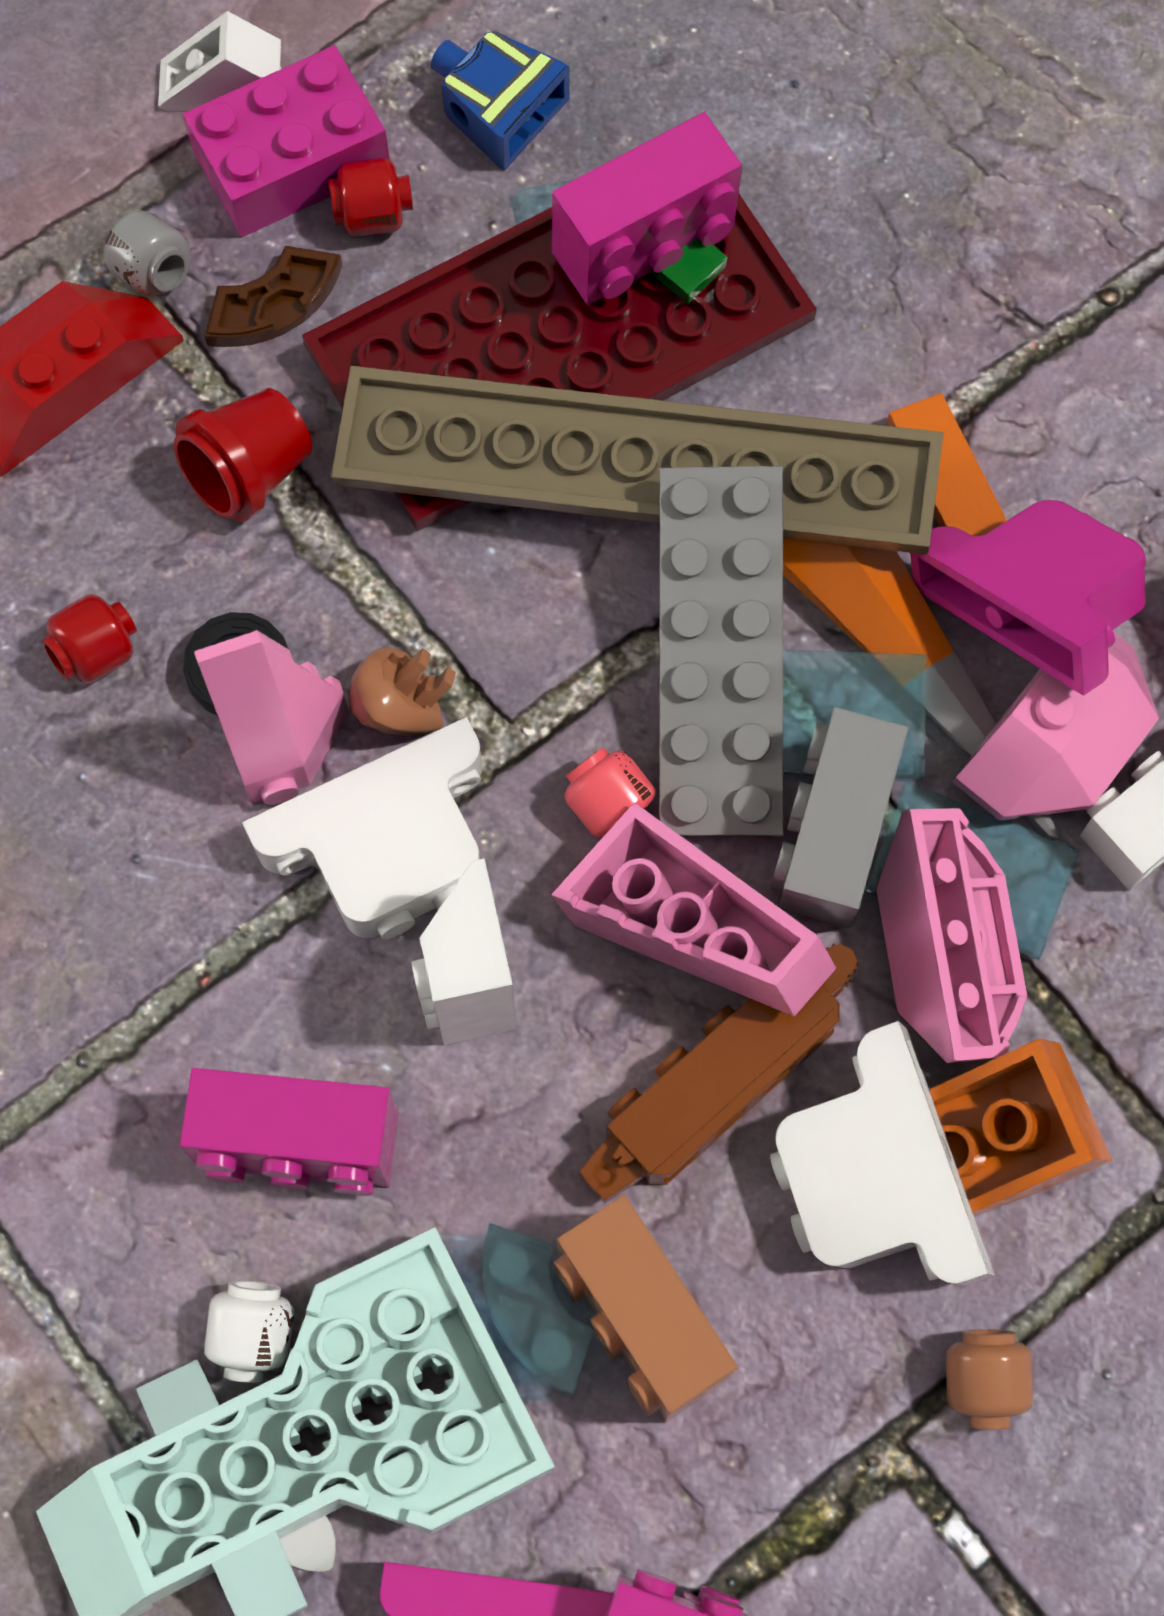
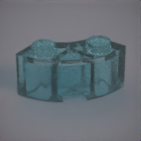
(529, 1315)

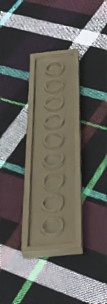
(607, 452)

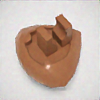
(395, 694)

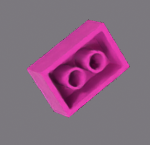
(284, 139)
(645, 208)
(290, 1130)

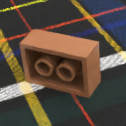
(642, 1310)

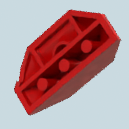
(70, 357)

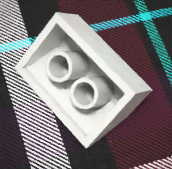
(465, 967)

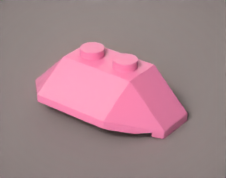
(1061, 747)
(950, 937)

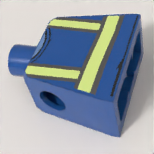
(500, 93)

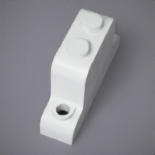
(382, 832)
(879, 1171)

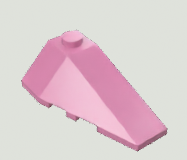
(272, 713)

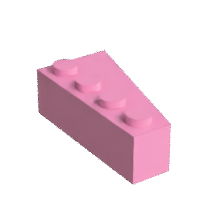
(688, 911)

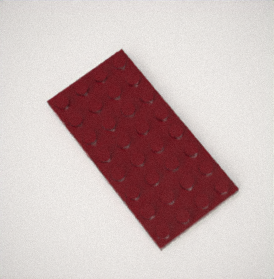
(519, 320)

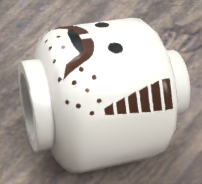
(249, 1330)

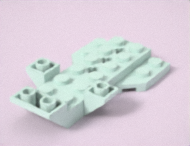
(229, 1484)

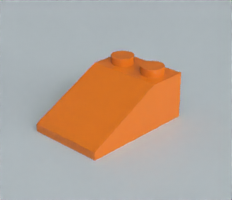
(1018, 1126)

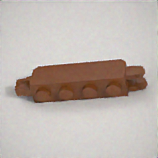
(711, 1086)

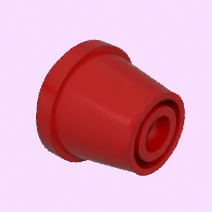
(241, 451)

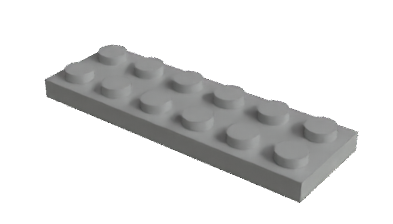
(721, 650)

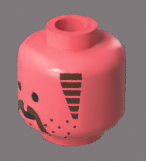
(605, 789)

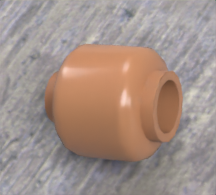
(989, 1377)

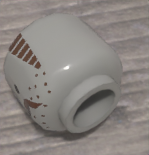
(147, 253)

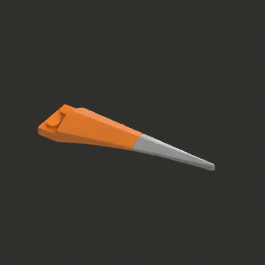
(884, 612)

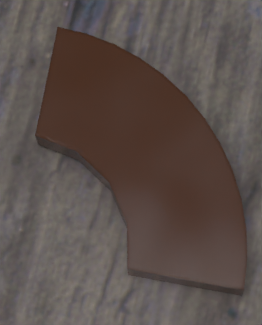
(275, 301)

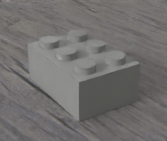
(838, 816)

